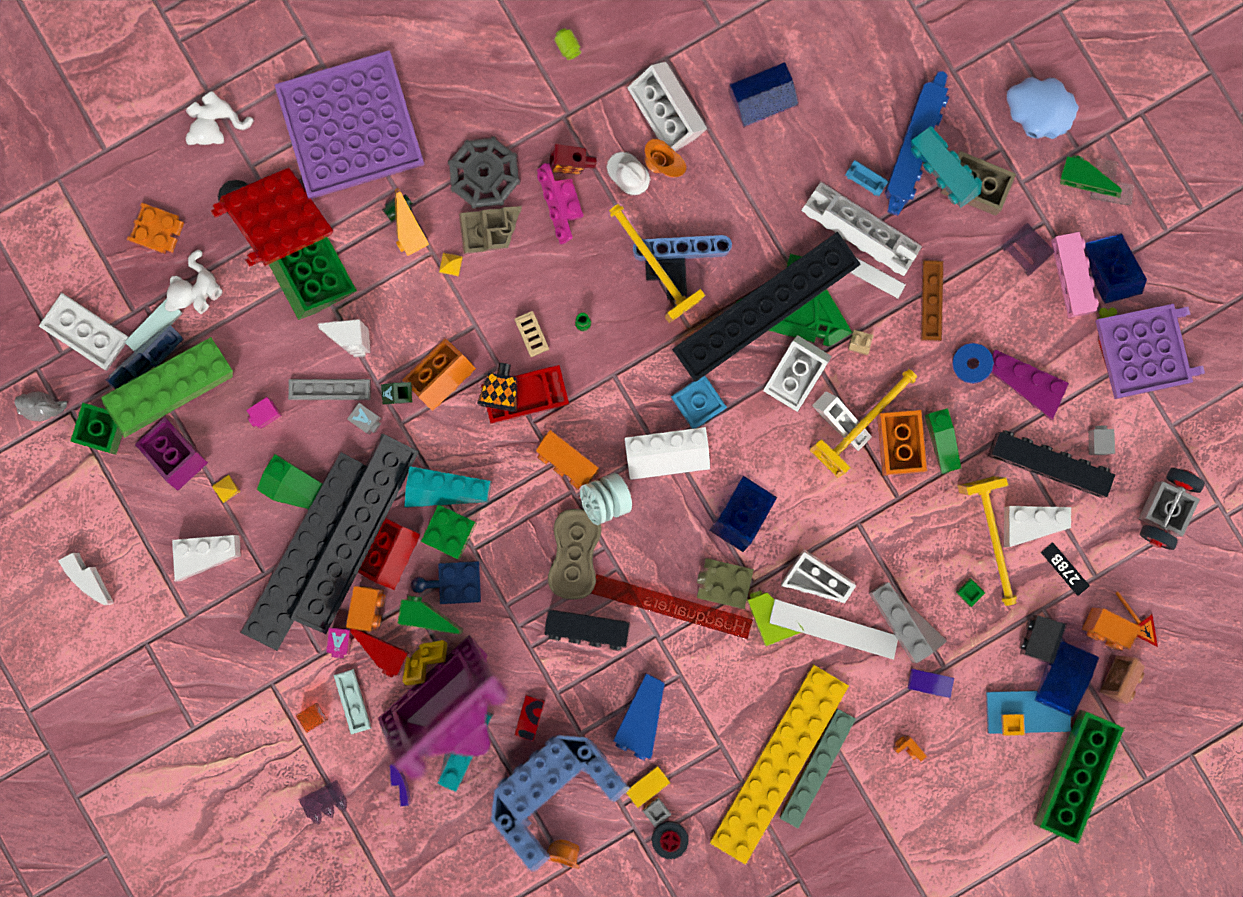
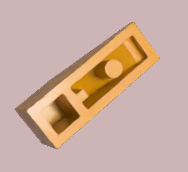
(407, 229)

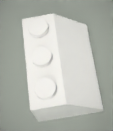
(350, 335)

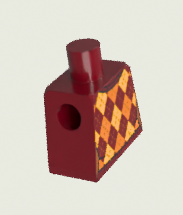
(562, 159)

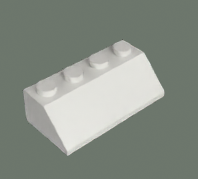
(666, 106)
(667, 453)

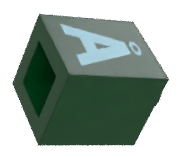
(396, 393)

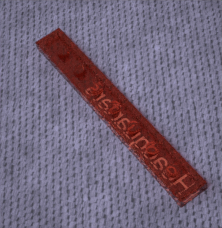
(672, 606)

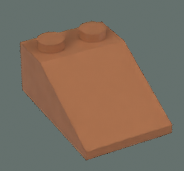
(1123, 679)

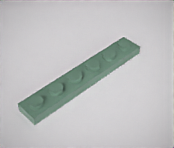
(817, 768)

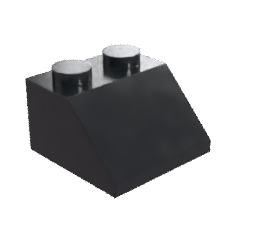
(1042, 638)

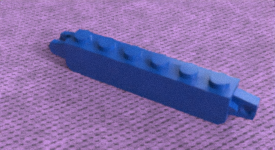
(907, 166)

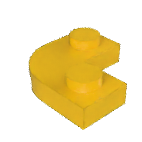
(427, 654)

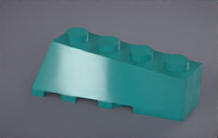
(946, 167)
(439, 488)
(456, 766)

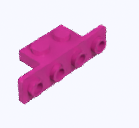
(561, 201)

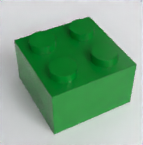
(96, 429)
(448, 532)

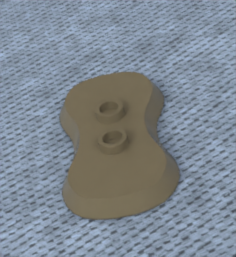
(573, 570)

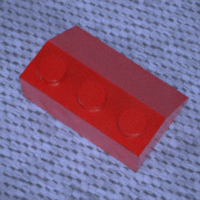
(389, 554)

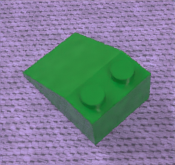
(423, 615)

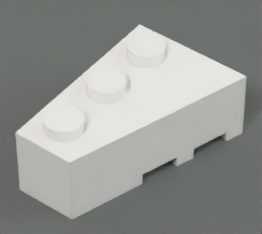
(818, 578)

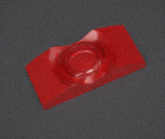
(537, 393)

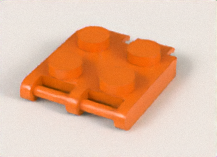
(156, 229)

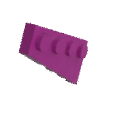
(1034, 385)

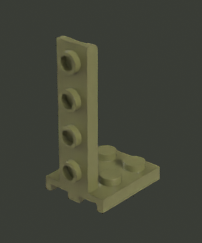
(724, 583)

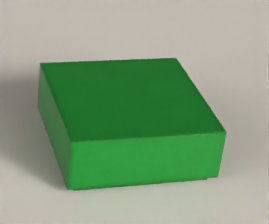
(970, 592)

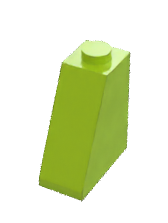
(761, 609)

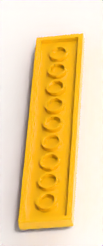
(779, 764)

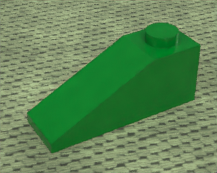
(1083, 175)
(943, 440)

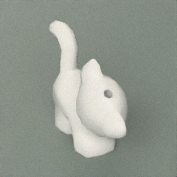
(204, 128)
(182, 293)

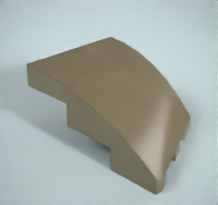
(488, 229)

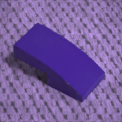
(930, 683)
(399, 779)

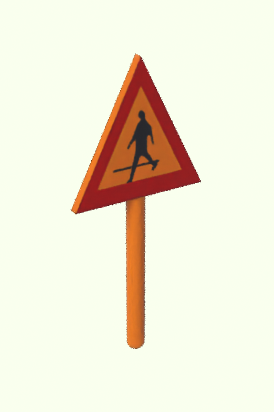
(1147, 629)

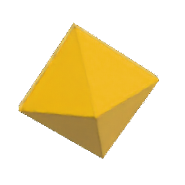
(450, 264)

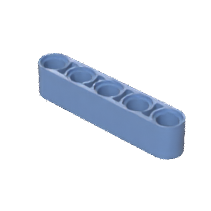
(690, 242)

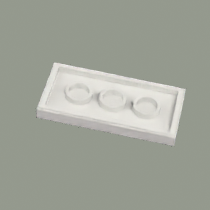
(84, 331)

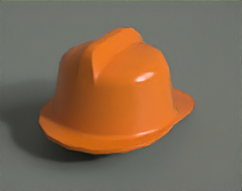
(663, 159)
(564, 852)

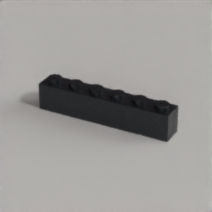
(1051, 465)

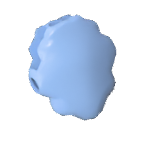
(1042, 107)

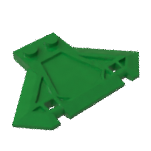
(816, 312)

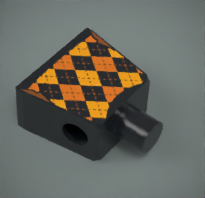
(500, 390)

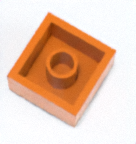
(365, 608)
(1111, 628)

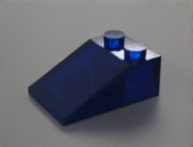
(1115, 269)
(743, 514)
(1066, 679)

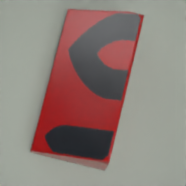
(529, 718)

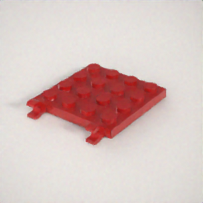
(274, 217)

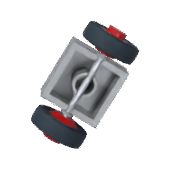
(1170, 508)

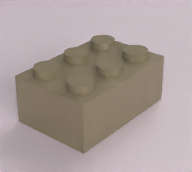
(995, 183)

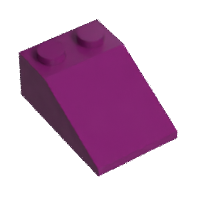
(171, 454)

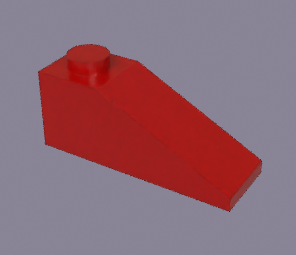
(384, 654)

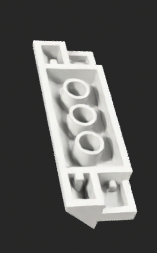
(861, 228)

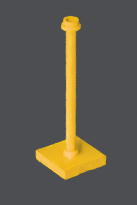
(682, 303)
(831, 457)
(983, 488)

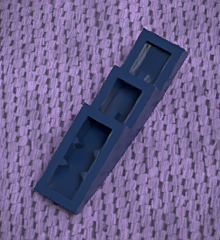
(145, 357)

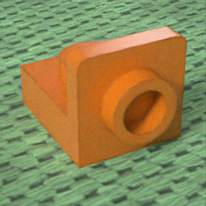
(913, 749)

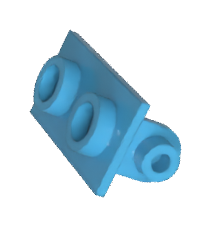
(866, 178)

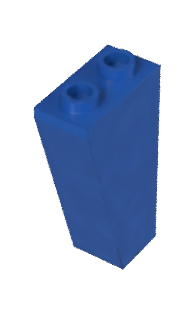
(641, 719)

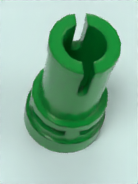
(582, 322)

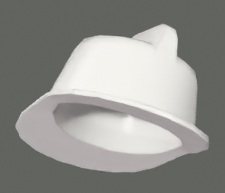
(628, 173)

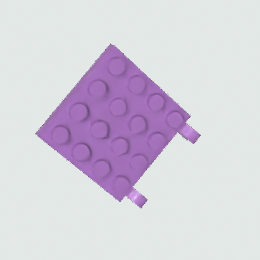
(1145, 351)

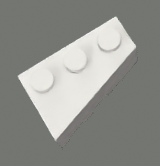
(1032, 522)
(200, 554)

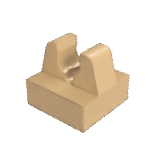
(860, 342)

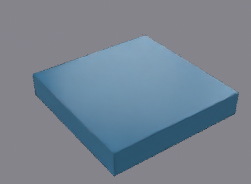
(698, 402)

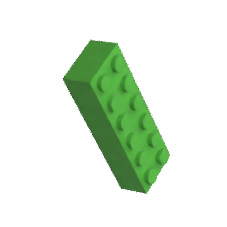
(167, 387)

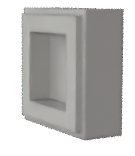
(656, 812)

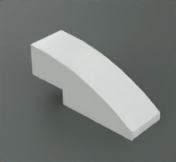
(86, 578)

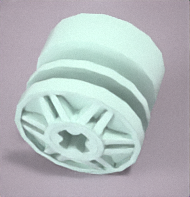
(605, 498)

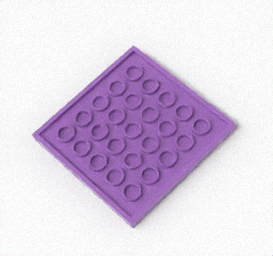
(349, 124)

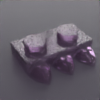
(324, 800)

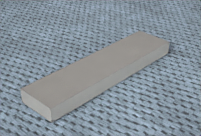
(329, 389)

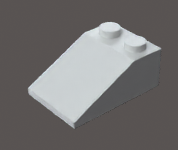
(797, 373)

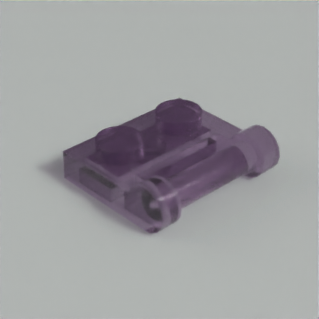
(1032, 245)

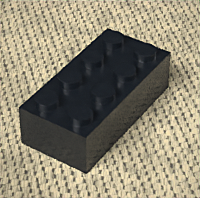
(586, 628)

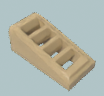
(524, 318)

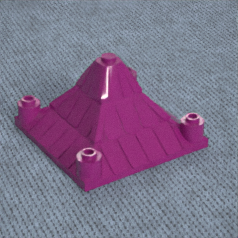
(444, 711)

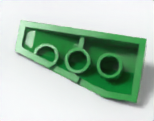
(288, 483)

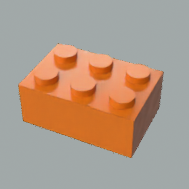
(901, 443)

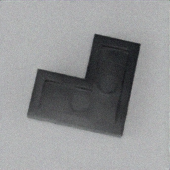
(676, 272)

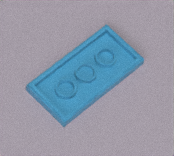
(1037, 716)

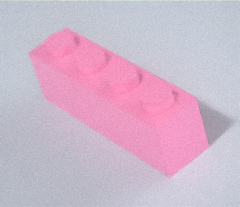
(1074, 274)

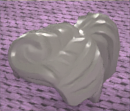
(38, 406)

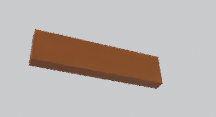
(931, 300)

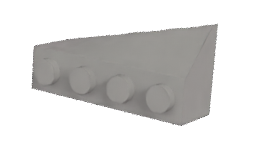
(910, 628)

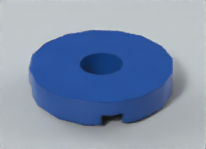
(968, 352)

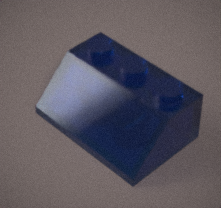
(763, 94)

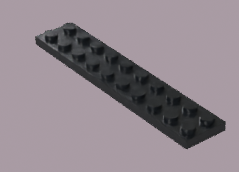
(766, 307)
(353, 534)
(270, 615)

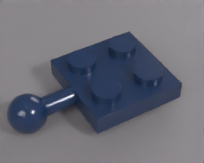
(456, 583)

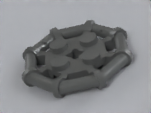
(486, 183)

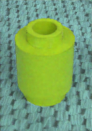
(567, 44)

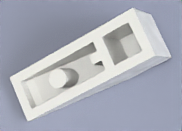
(840, 418)

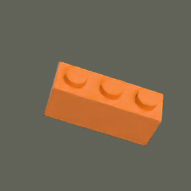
(439, 374)
(566, 460)

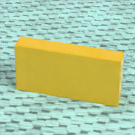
(647, 786)

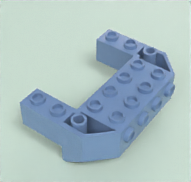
(540, 780)

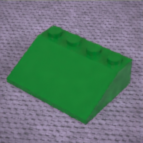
(313, 278)

